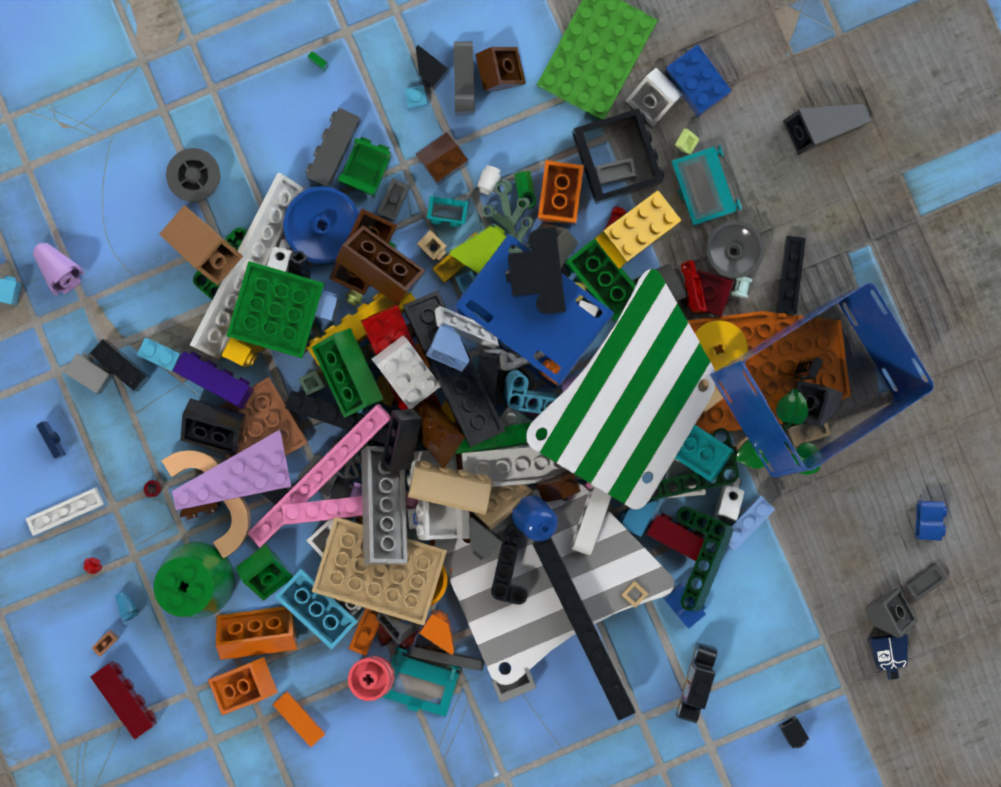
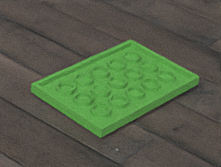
(597, 54)

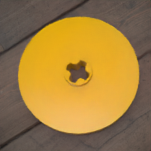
(723, 333)

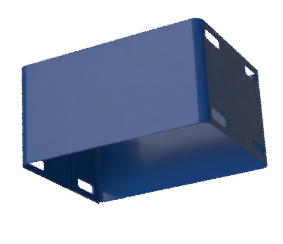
(521, 326)
(887, 349)

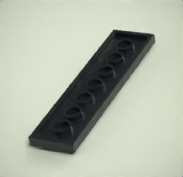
(460, 388)

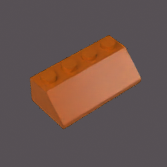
(255, 632)

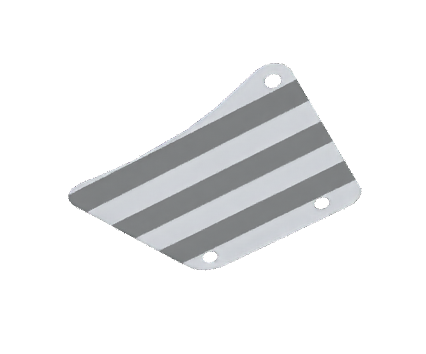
(539, 625)

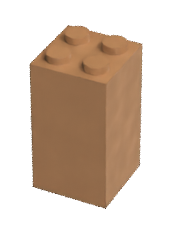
(201, 245)

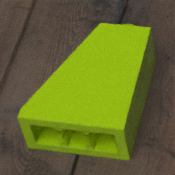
(479, 248)

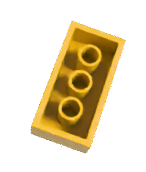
(638, 229)

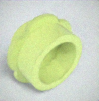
(353, 297)

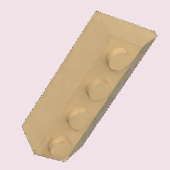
(450, 487)

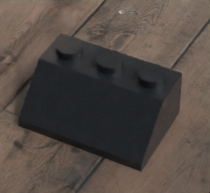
(212, 426)

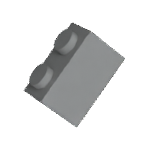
(89, 373)

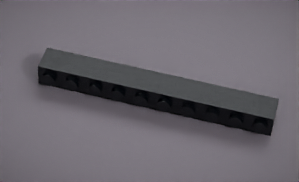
(584, 628)

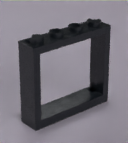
(589, 169)

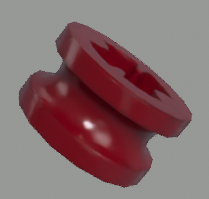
(146, 488)

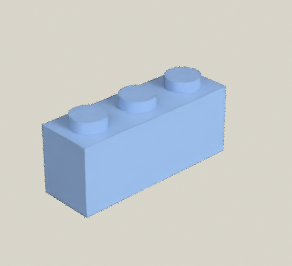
(749, 520)

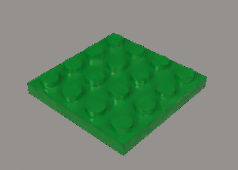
(275, 309)

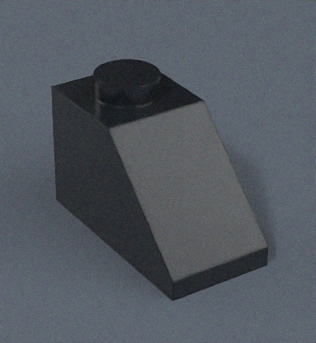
(430, 69)

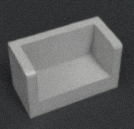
(521, 686)

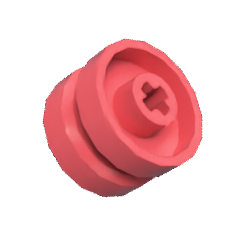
(373, 667)

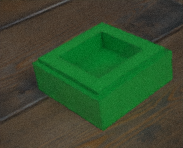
(318, 61)

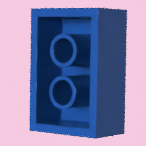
(698, 80)

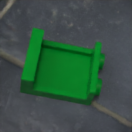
(365, 166)

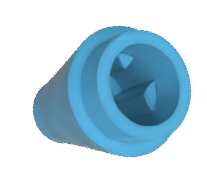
(126, 606)

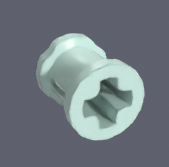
(741, 287)

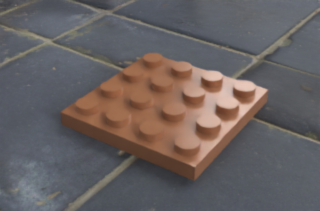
(265, 416)

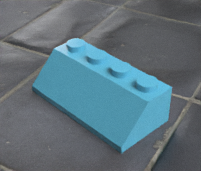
(317, 612)

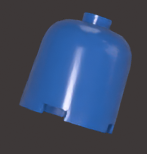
(535, 518)

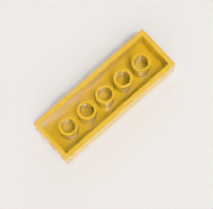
(353, 321)

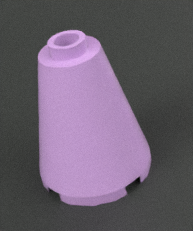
(57, 269)

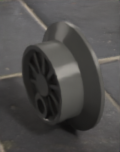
(193, 175)

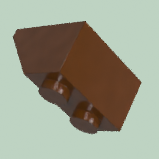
(500, 68)
(442, 158)

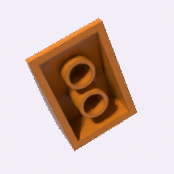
(243, 686)

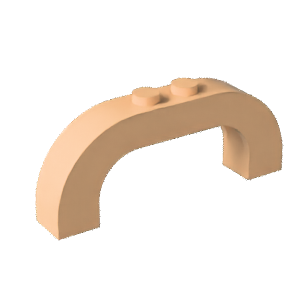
(238, 507)

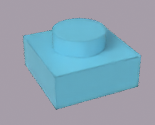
(416, 97)

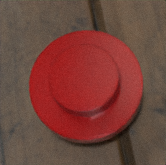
(92, 565)

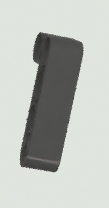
(464, 78)

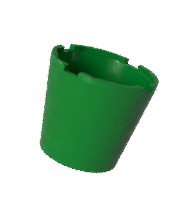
(208, 576)

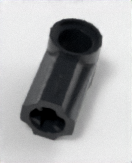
(299, 264)

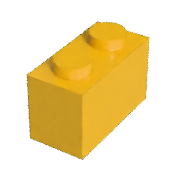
(240, 353)

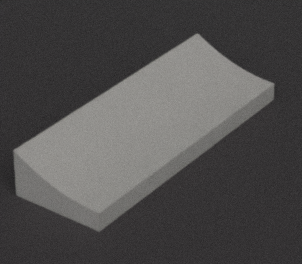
(383, 510)

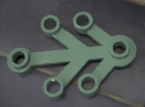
(509, 220)

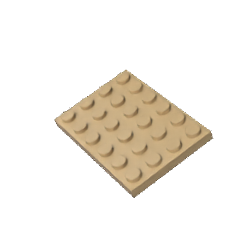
(388, 588)

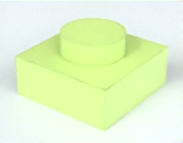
(687, 141)

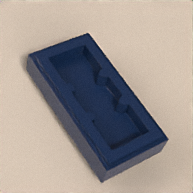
(51, 439)

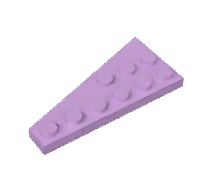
(247, 473)

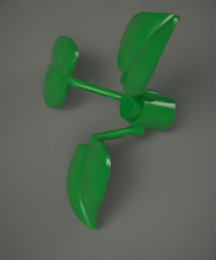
(788, 409)

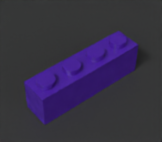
(212, 379)

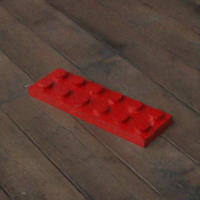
(383, 330)

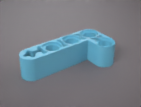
(524, 395)

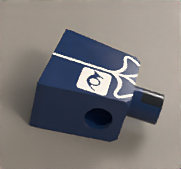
(889, 653)

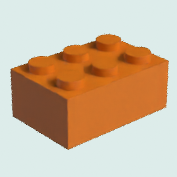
(560, 192)

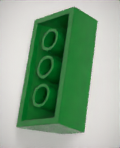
(347, 372)

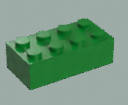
(602, 277)

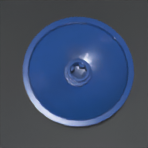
(319, 223)

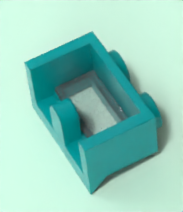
(447, 210)

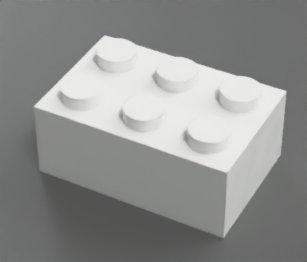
(406, 372)

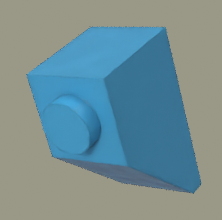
(637, 519)

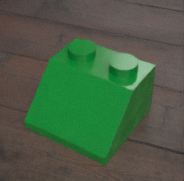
(264, 572)

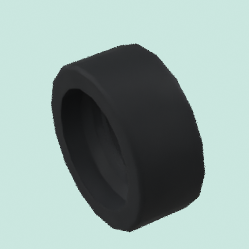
(501, 380)

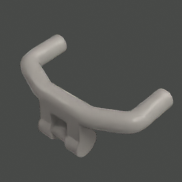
(512, 360)

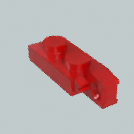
(693, 287)

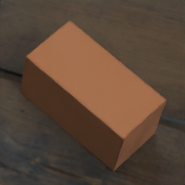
(105, 643)

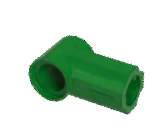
(525, 187)

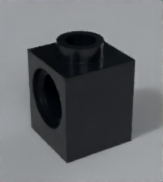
(794, 732)

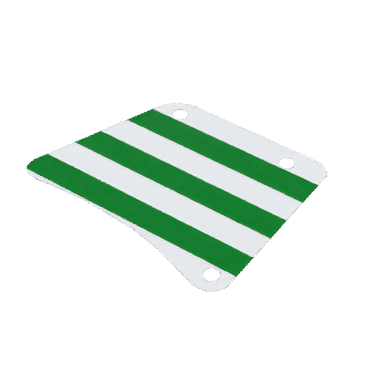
(631, 399)

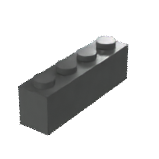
(333, 148)

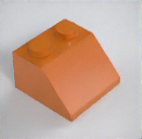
(439, 631)

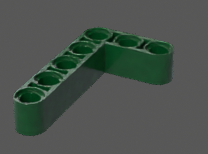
(701, 483)
(705, 555)

